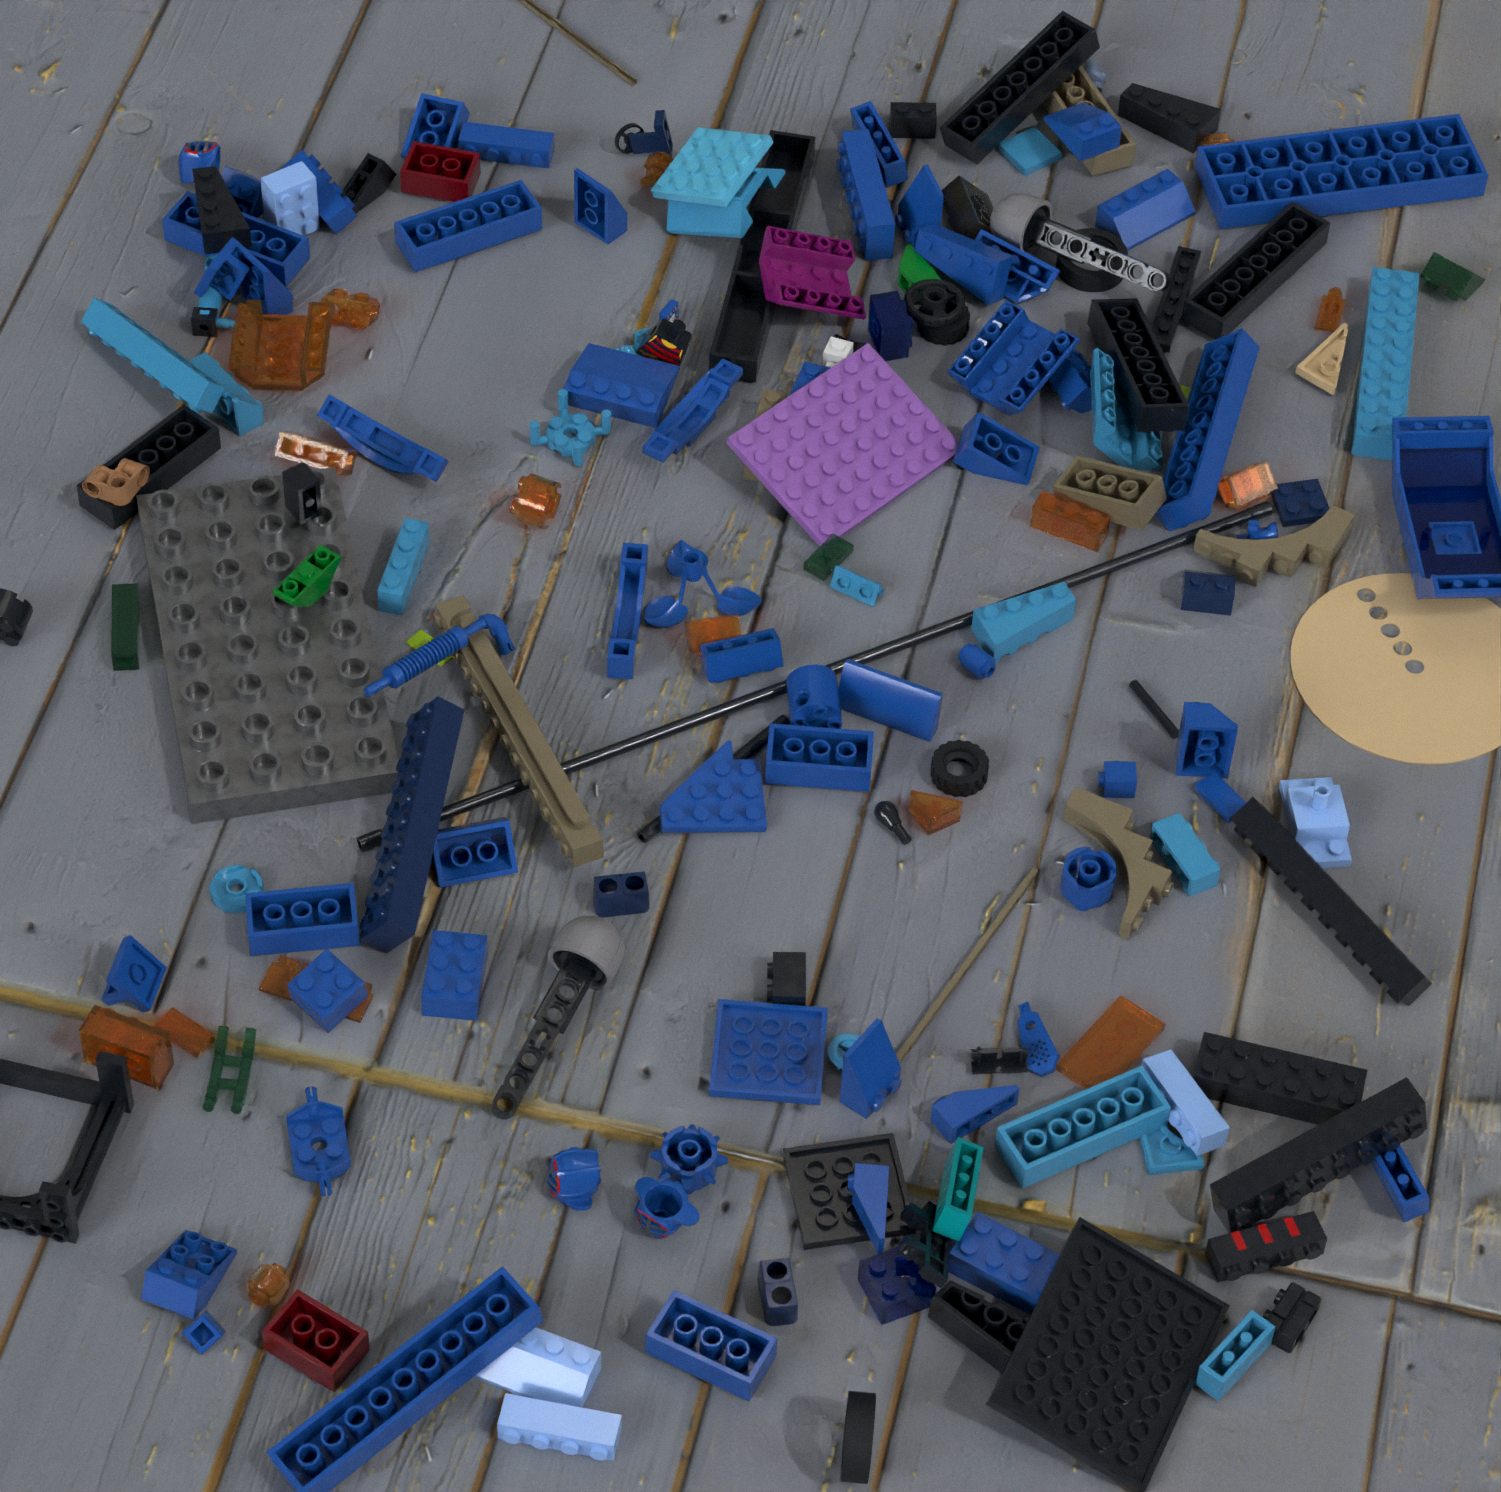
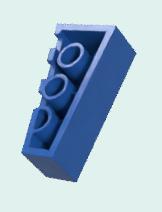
(966, 261)

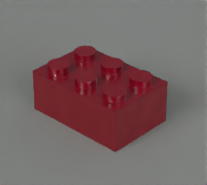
(440, 172)
(315, 1340)

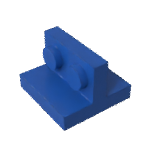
(224, 273)
(134, 976)

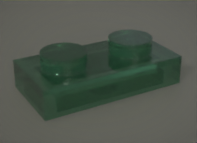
(827, 556)

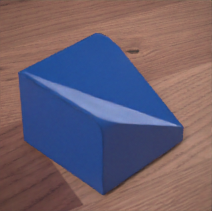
(204, 1332)

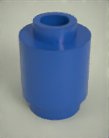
(977, 661)

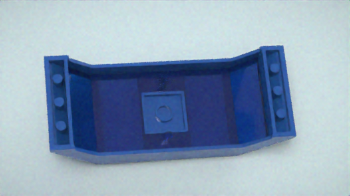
(1448, 505)

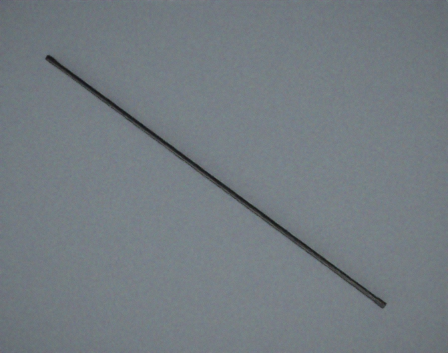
(1261, 510)

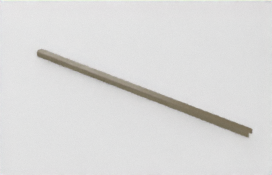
(559, 26)
(967, 964)

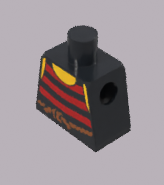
(666, 342)

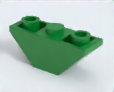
(914, 269)
(309, 579)

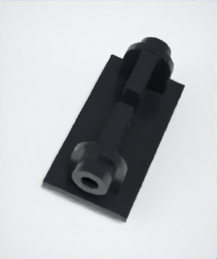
(999, 1060)

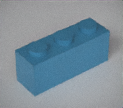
(1185, 854)
(1235, 1355)

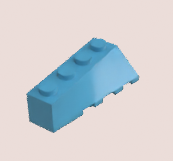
(235, 405)

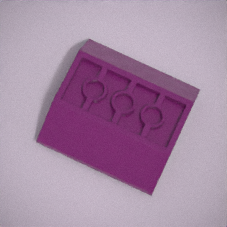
(808, 272)

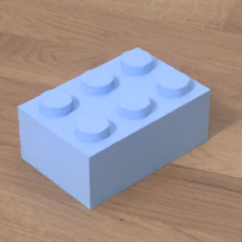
(291, 199)

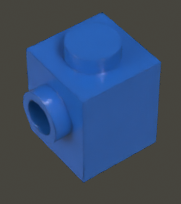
(1118, 779)

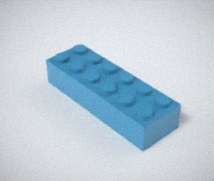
(1082, 1126)

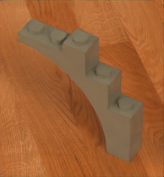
(1282, 554)
(1113, 830)

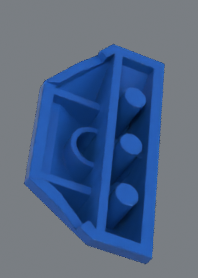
(1027, 274)

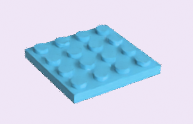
(711, 166)

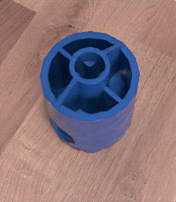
(814, 697)

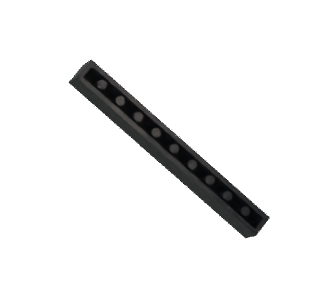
(1331, 902)

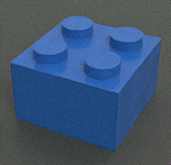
(327, 990)

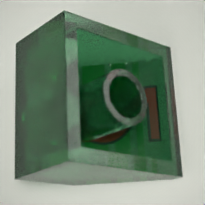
(1451, 277)

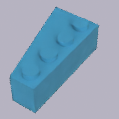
(1021, 619)

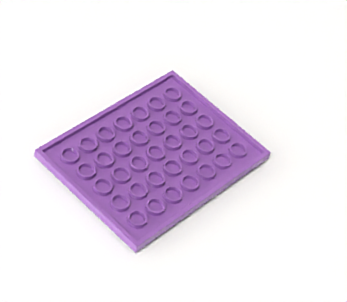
(844, 445)

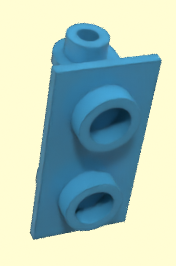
(856, 586)

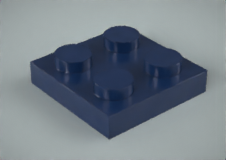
(1299, 502)

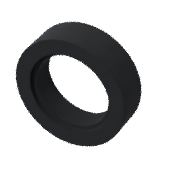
(1091, 280)
(858, 1437)

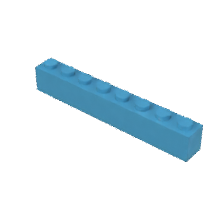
(153, 356)

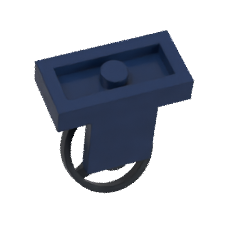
(650, 141)

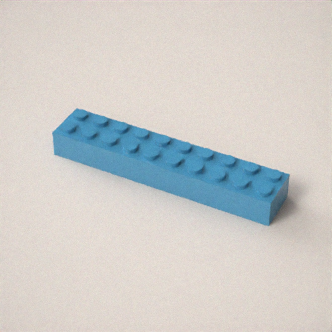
(1385, 360)

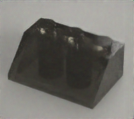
(967, 208)

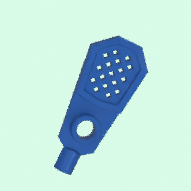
(1036, 1038)

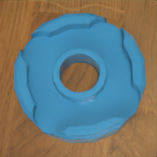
(231, 876)

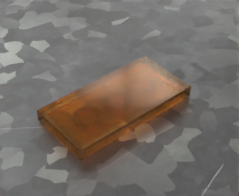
(1110, 1044)

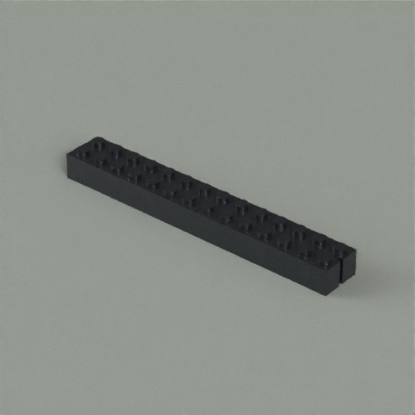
(745, 311)

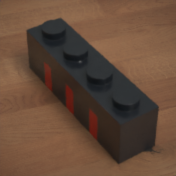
(1266, 1246)

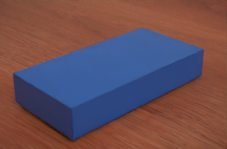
(1220, 796)

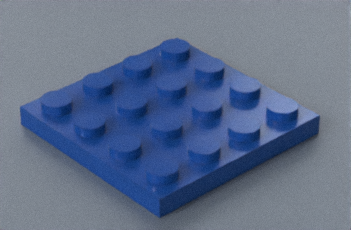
(768, 1052)

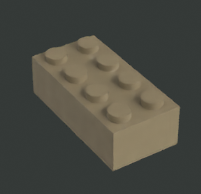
(1117, 491)

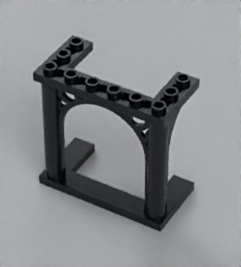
(60, 1202)

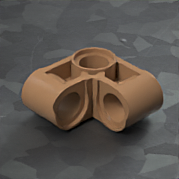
(117, 485)

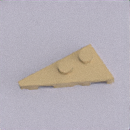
(1324, 363)

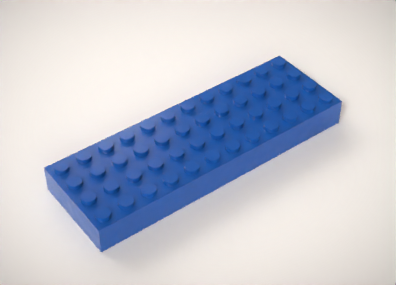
(1341, 170)

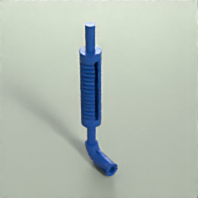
(438, 649)

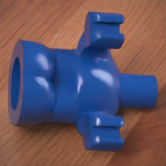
(1258, 533)

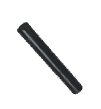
(1156, 711)

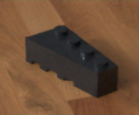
(1169, 115)
(218, 212)

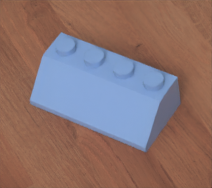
(545, 1369)

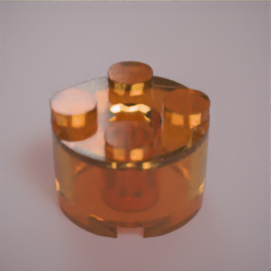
(536, 500)

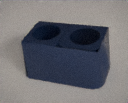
(615, 903)
(778, 1313)

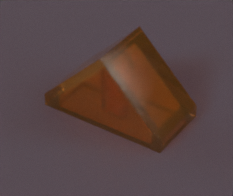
(934, 811)

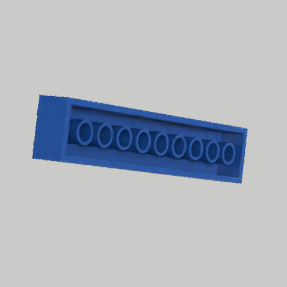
(1209, 429)
(406, 1385)

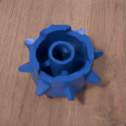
(689, 1157)

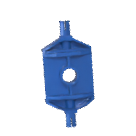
(317, 1123)

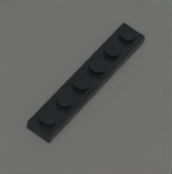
(1173, 297)

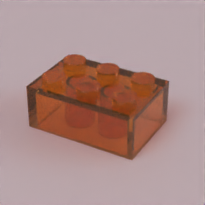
(145, 1046)

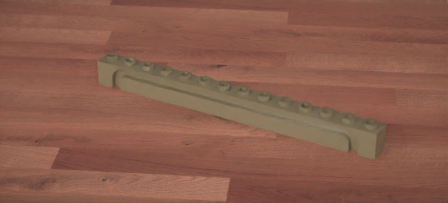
(522, 738)

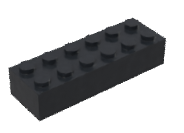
(169, 451)
(1276, 1080)

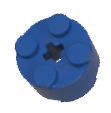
(1088, 878)

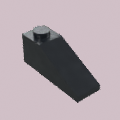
(368, 182)

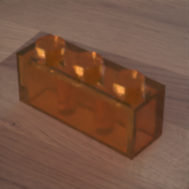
(315, 452)
(1070, 521)

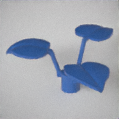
(691, 565)

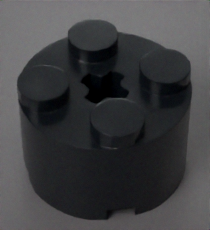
(13, 617)

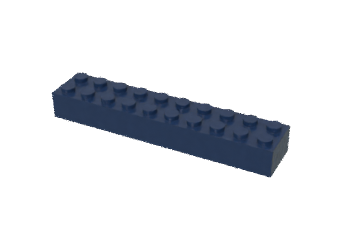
(411, 825)

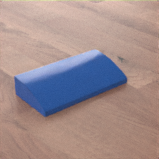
(889, 700)

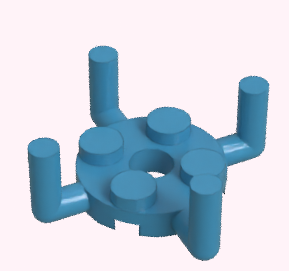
(570, 424)

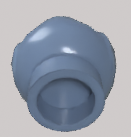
(1097, 76)

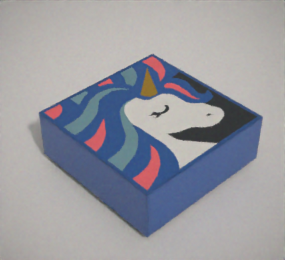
(670, 311)

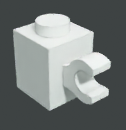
(836, 351)

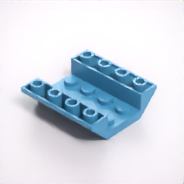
(718, 220)
(1112, 424)

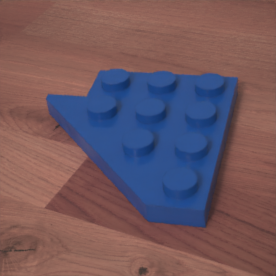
(717, 798)

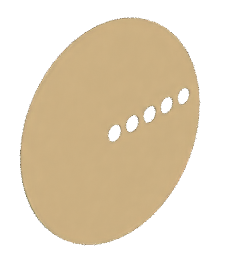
(1368, 695)

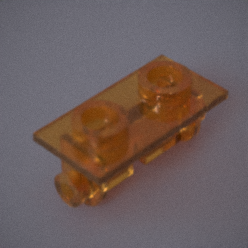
(1330, 311)

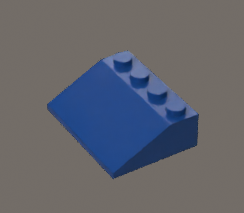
(621, 382)

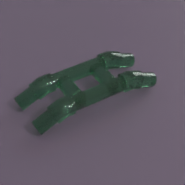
(221, 1059)

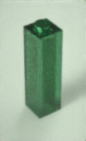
(125, 627)

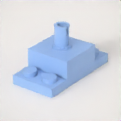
(1317, 819)

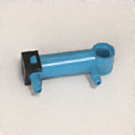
(205, 316)

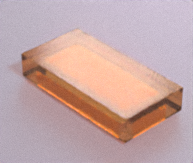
(186, 1032)

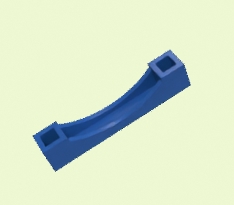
(628, 611)

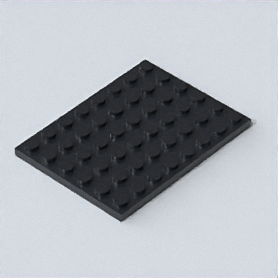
(1108, 1356)

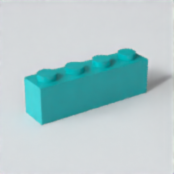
(958, 1189)

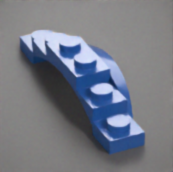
(693, 412)
(380, 442)

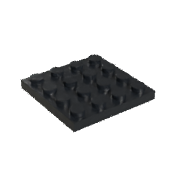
(820, 1192)

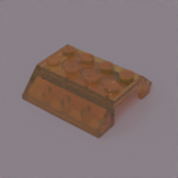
(280, 349)

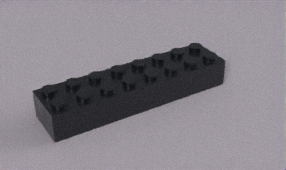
(1019, 87)
(1255, 271)
(1139, 365)
(1319, 1156)

